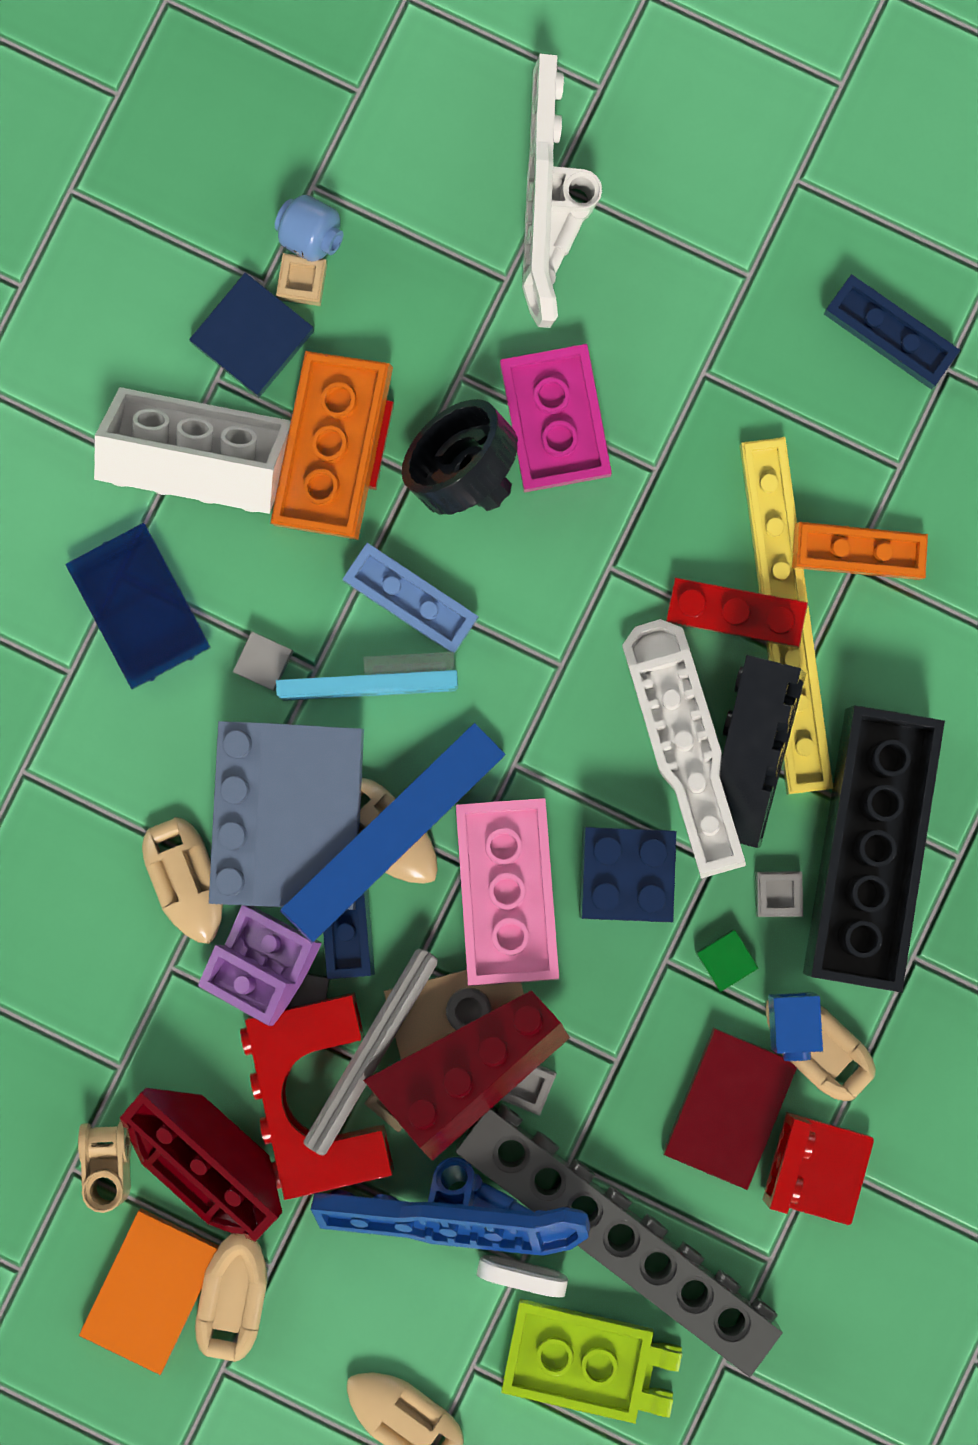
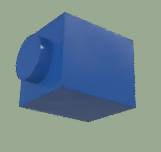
(795, 1025)

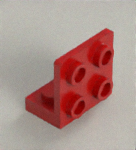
(817, 1169)

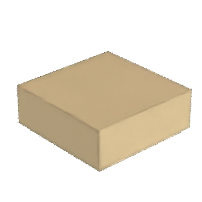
(301, 280)

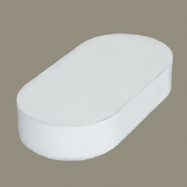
(522, 1276)

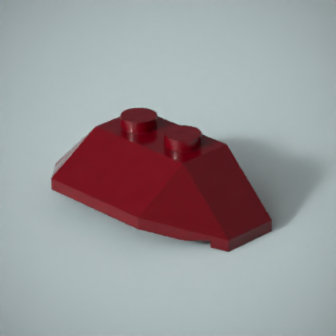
(204, 1160)

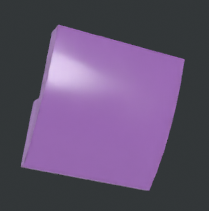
(259, 965)

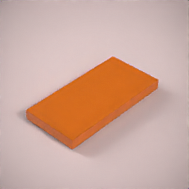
(331, 445)

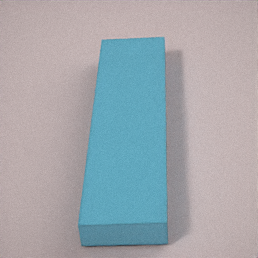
(367, 685)

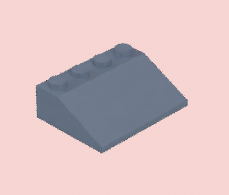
(281, 808)

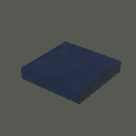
(252, 335)

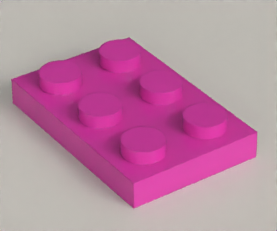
(555, 418)

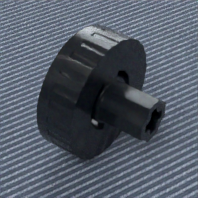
(450, 469)

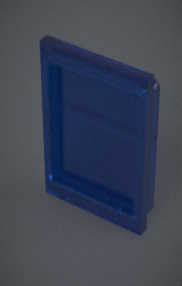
(138, 606)

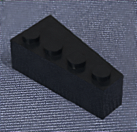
(758, 742)

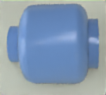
(309, 228)

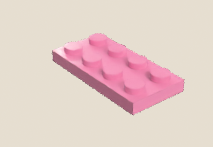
(507, 892)

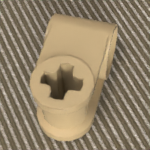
(104, 1161)

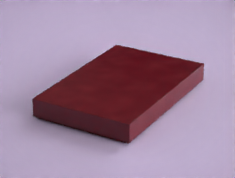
(730, 1109)

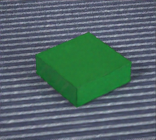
(727, 960)

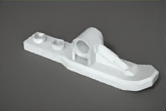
(551, 213)
(684, 740)

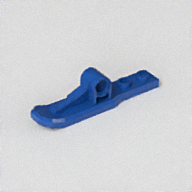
(465, 1217)

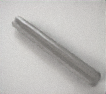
(370, 1051)

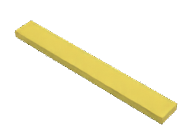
(772, 531)

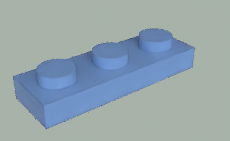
(410, 598)

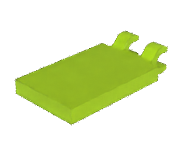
(587, 1363)

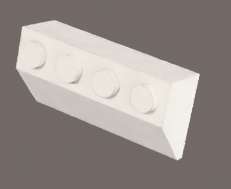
(191, 450)

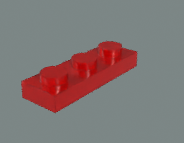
(737, 612)

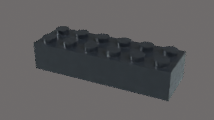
(873, 848)

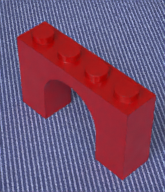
(275, 1049)

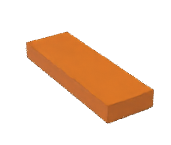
(860, 551)

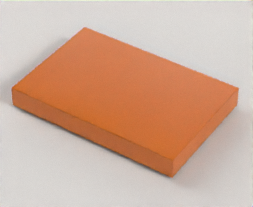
(149, 1291)

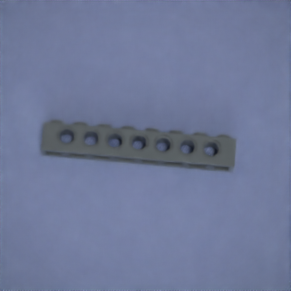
(741, 1345)

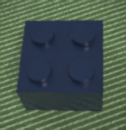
(628, 874)

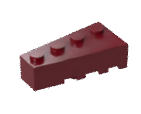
(467, 1072)

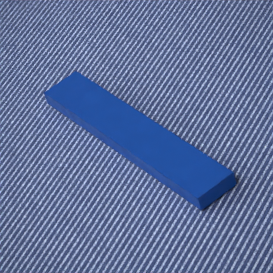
(392, 833)

